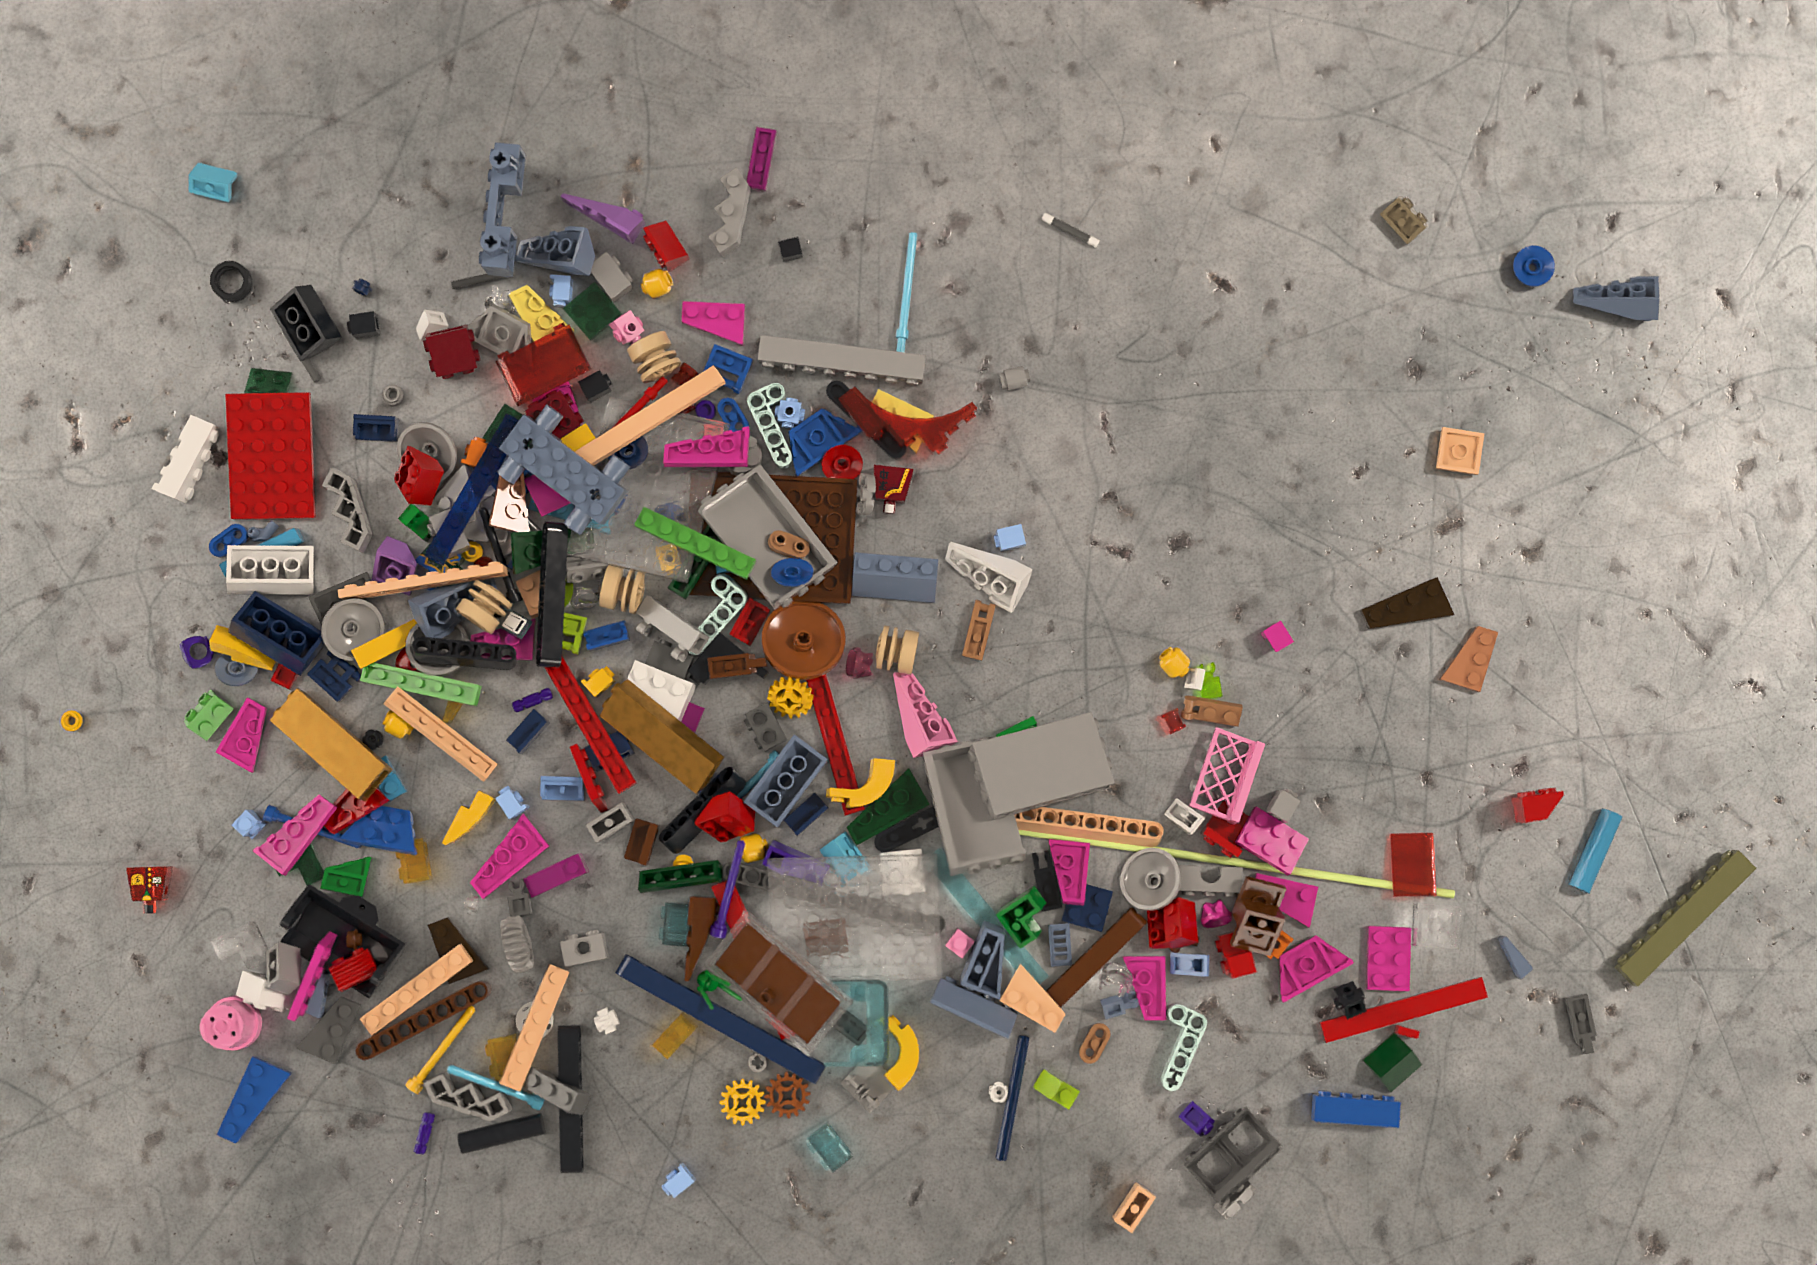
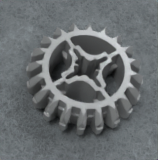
(517, 944)

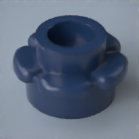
(361, 287)

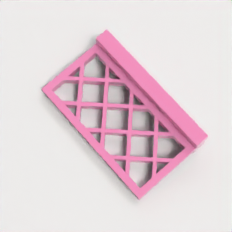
(1244, 781)

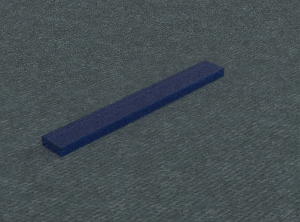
(471, 495)

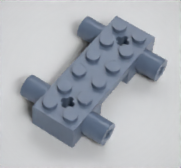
(505, 179)
(563, 469)

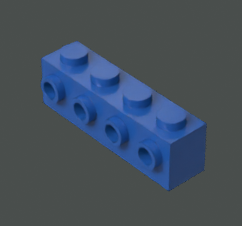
(1356, 1110)

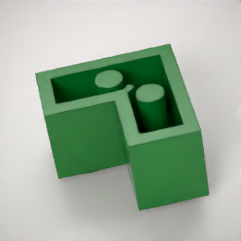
(1018, 919)

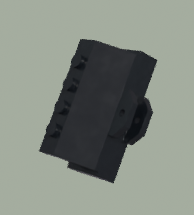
(318, 914)

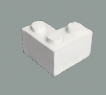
(255, 992)

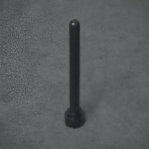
(512, 594)

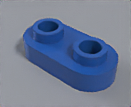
(735, 416)
(228, 537)

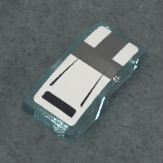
(513, 623)

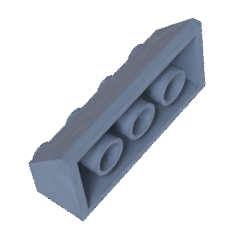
(894, 577)
(786, 781)
(973, 1007)

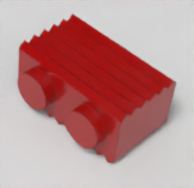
(353, 969)

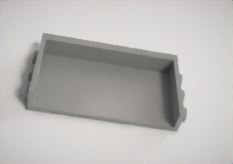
(747, 516)
(1041, 766)
(964, 821)

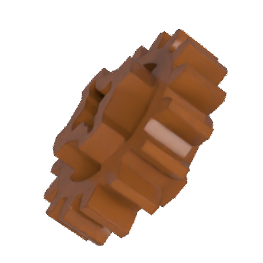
(795, 1102)

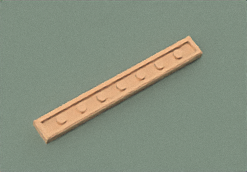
(651, 416)

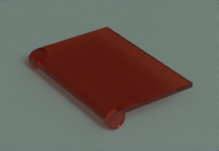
(1413, 864)

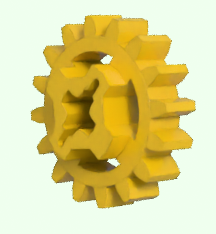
(790, 697)
(735, 1094)

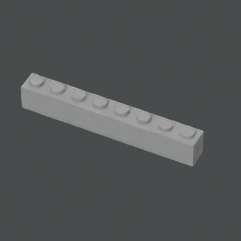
(841, 359)

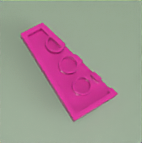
(722, 450)
(514, 852)
(312, 974)

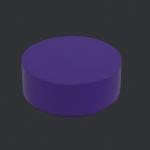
(705, 409)

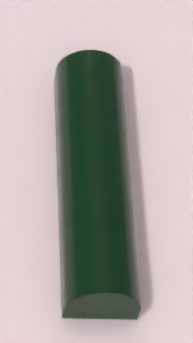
(699, 565)
(680, 876)

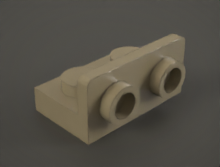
(1405, 219)

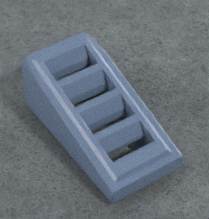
(1057, 927)
(1517, 961)
(317, 1002)

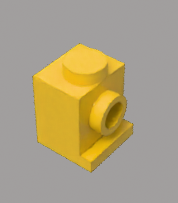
(599, 681)

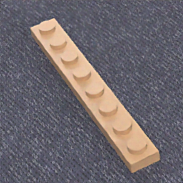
(431, 580)

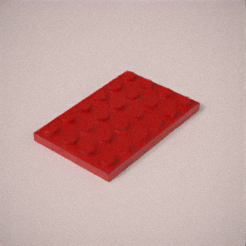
(270, 455)

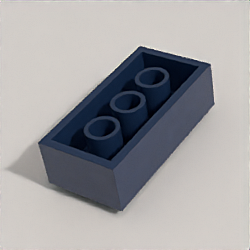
(277, 633)

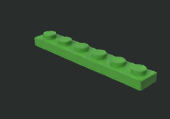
(695, 543)
(421, 683)

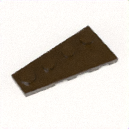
(1415, 604)

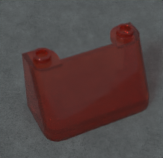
(543, 364)

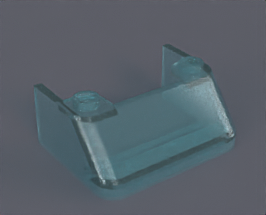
(876, 996)

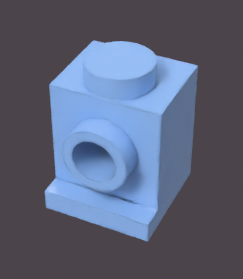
(561, 290)
(511, 802)
(249, 824)
(678, 1181)

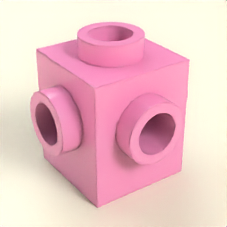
(627, 328)

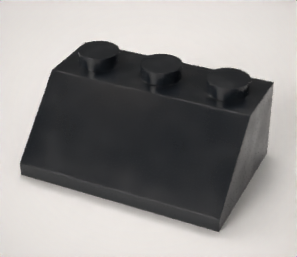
(305, 322)

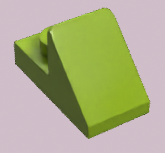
(1056, 1089)

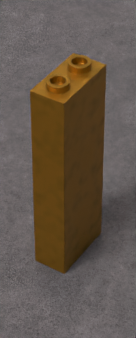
(661, 735)
(331, 744)

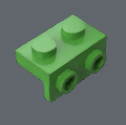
(207, 715)

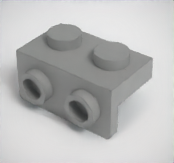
(582, 570)

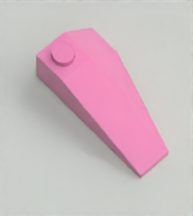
(921, 722)

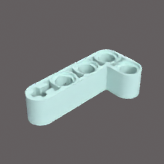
(772, 428)
(727, 603)
(1178, 1049)

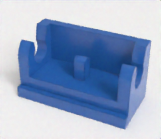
(606, 636)

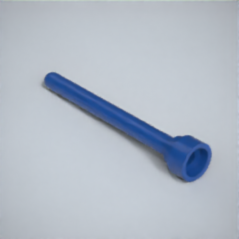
(272, 814)

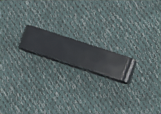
(454, 649)
(682, 827)

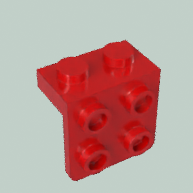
(1224, 833)

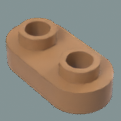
(788, 547)
(1095, 1043)

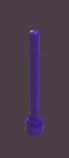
(719, 927)

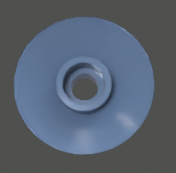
(226, 668)

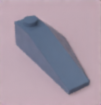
(560, 251)
(1630, 299)
(436, 608)

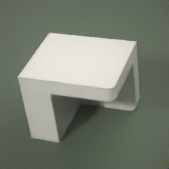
(430, 322)

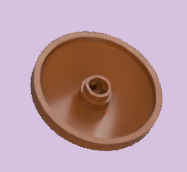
(803, 640)

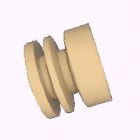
(652, 355)
(622, 589)
(484, 606)
(897, 650)

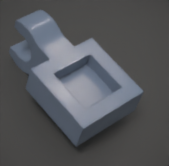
(1116, 1006)

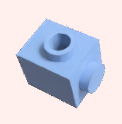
(1009, 538)

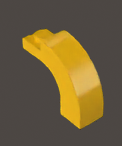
(878, 781)
(908, 1056)

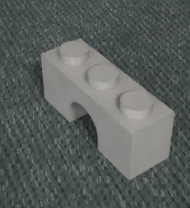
(1228, 881)

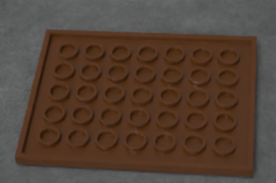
(830, 512)

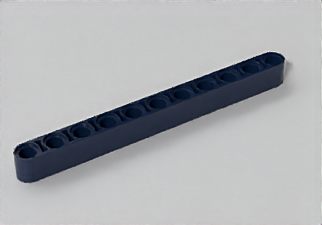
(720, 1019)

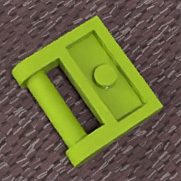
(573, 627)

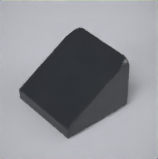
(790, 249)

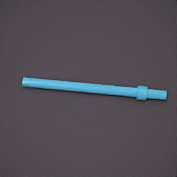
(902, 333)

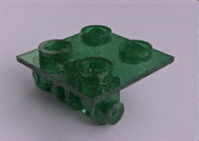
(268, 381)

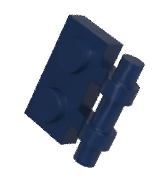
(330, 680)

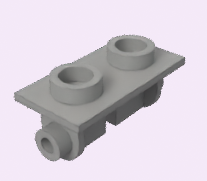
(1230, 1206)

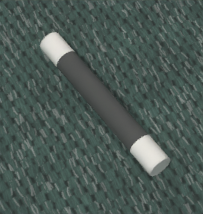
(1070, 230)

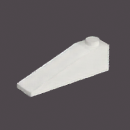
(996, 575)

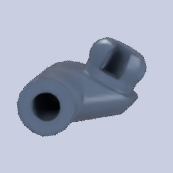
(262, 534)

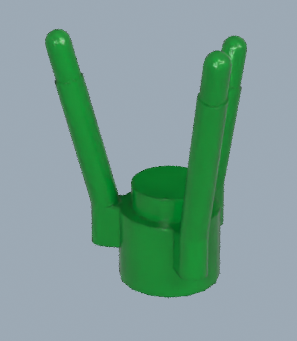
(709, 982)

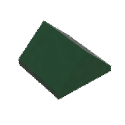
(1392, 1062)

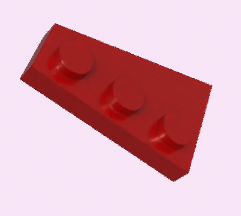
(588, 776)
(352, 809)

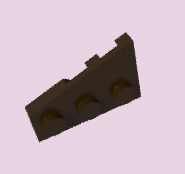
(447, 937)

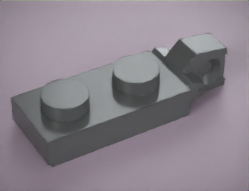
(1581, 1021)

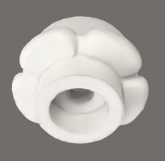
(998, 1097)

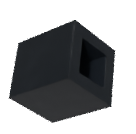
(363, 325)
(595, 386)

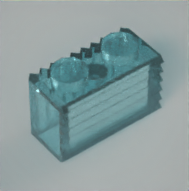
(675, 924)
(829, 1147)

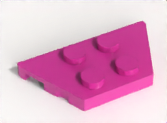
(1308, 965)

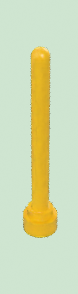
(416, 1083)

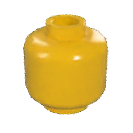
(656, 283)
(1174, 662)
(396, 725)
(754, 848)

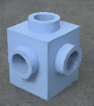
(792, 420)

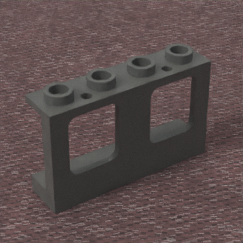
(1242, 1166)

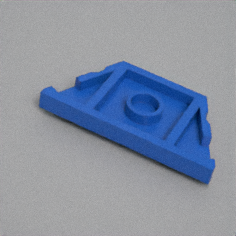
(816, 436)
(384, 829)

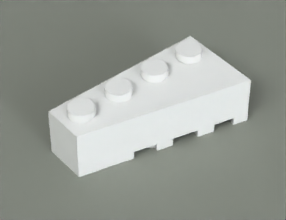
(187, 460)

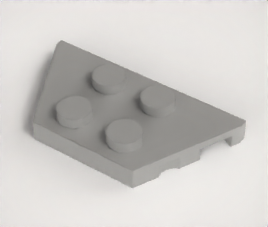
(500, 330)
(447, 496)

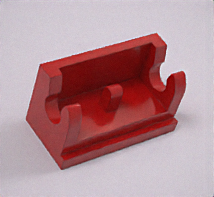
(749, 622)

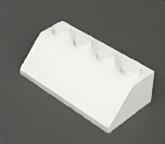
(270, 570)

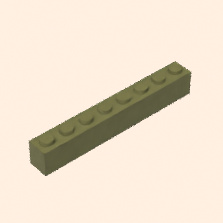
(1684, 917)

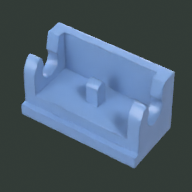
(562, 788)

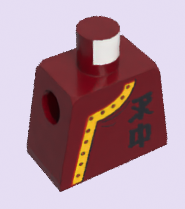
(892, 486)

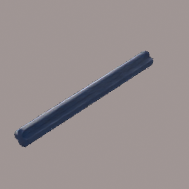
(1012, 1098)

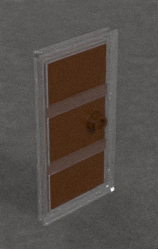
(778, 983)

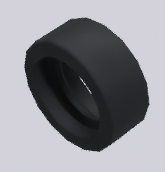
(231, 265)

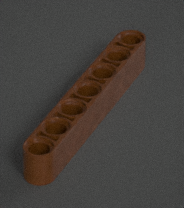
(1096, 956)
(413, 1021)

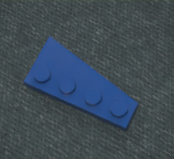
(253, 1094)

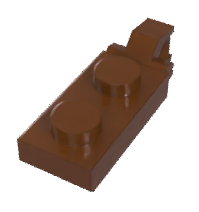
(734, 665)

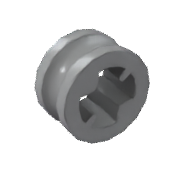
(753, 1067)

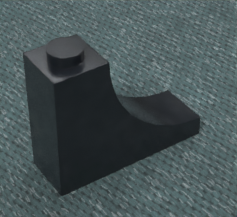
(718, 647)

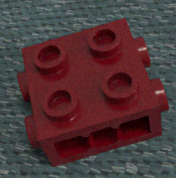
(452, 351)
(561, 403)

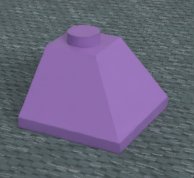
(393, 561)

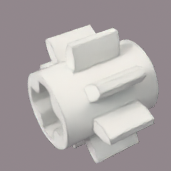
(606, 1020)

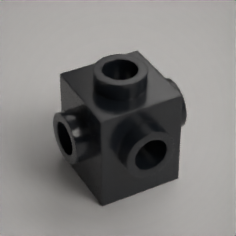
(1350, 1000)

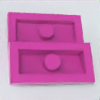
(544, 496)

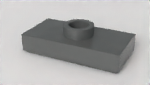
(851, 1028)

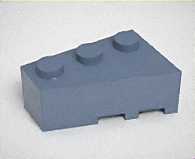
(985, 960)

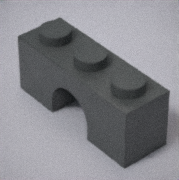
(558, 1093)

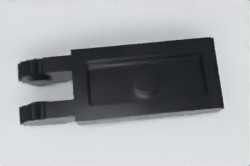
(1047, 882)

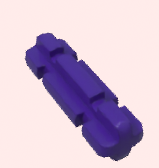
(532, 700)
(424, 1133)

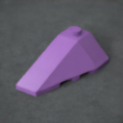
(616, 219)

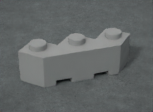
(732, 212)
(350, 509)
(467, 1099)

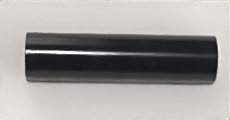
(501, 1133)

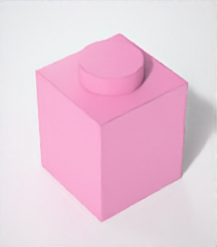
(959, 943)

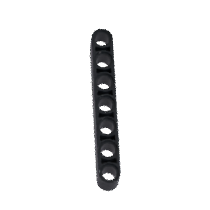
(551, 594)
(569, 1123)

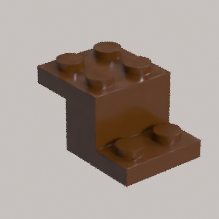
(1258, 916)

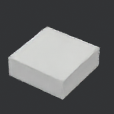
(1194, 678)

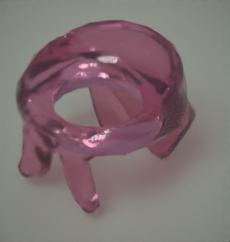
(858, 663)

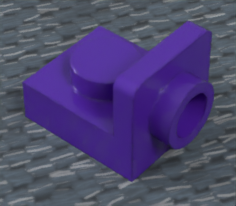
(1197, 1119)

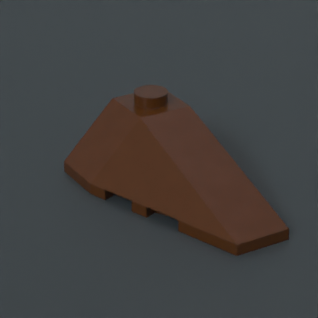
(701, 916)

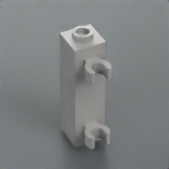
(671, 624)

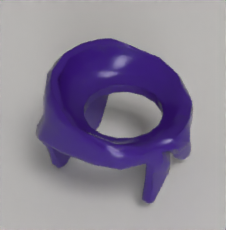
(185, 646)

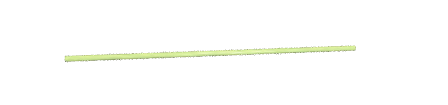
(1238, 863)

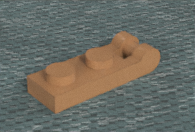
(978, 631)
(1212, 711)

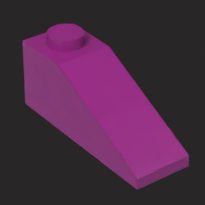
(556, 875)

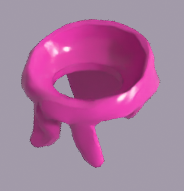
(1215, 915)

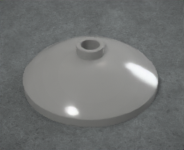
(422, 437)
(365, 621)
(431, 668)
(1140, 873)

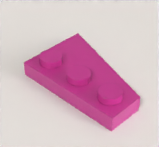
(720, 319)
(524, 647)
(244, 735)
(1071, 869)
(1298, 899)
(1149, 984)

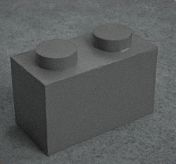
(661, 659)

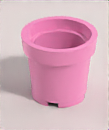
(245, 1022)

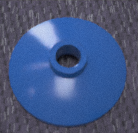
(1542, 261)
(792, 572)

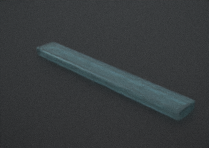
(981, 911)

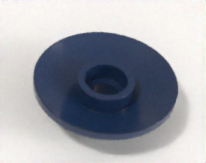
(639, 453)

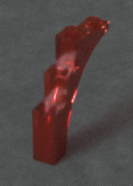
(903, 430)

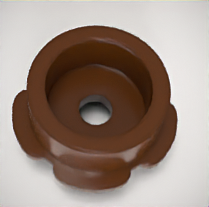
(354, 939)

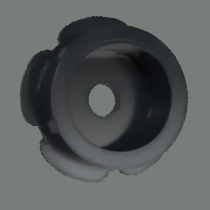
(373, 734)

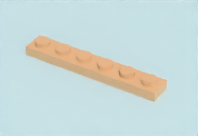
(440, 734)
(416, 989)
(534, 1027)

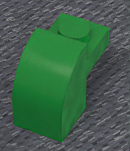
(416, 521)

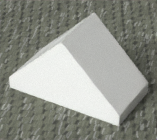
(1184, 816)

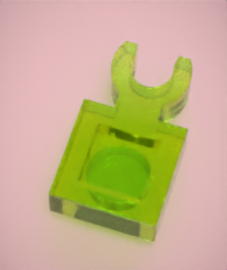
(1211, 685)

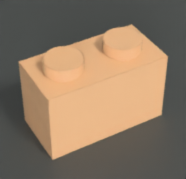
(1134, 1207)

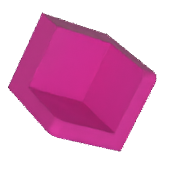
(1277, 636)

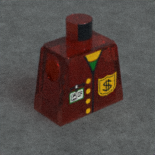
(149, 885)

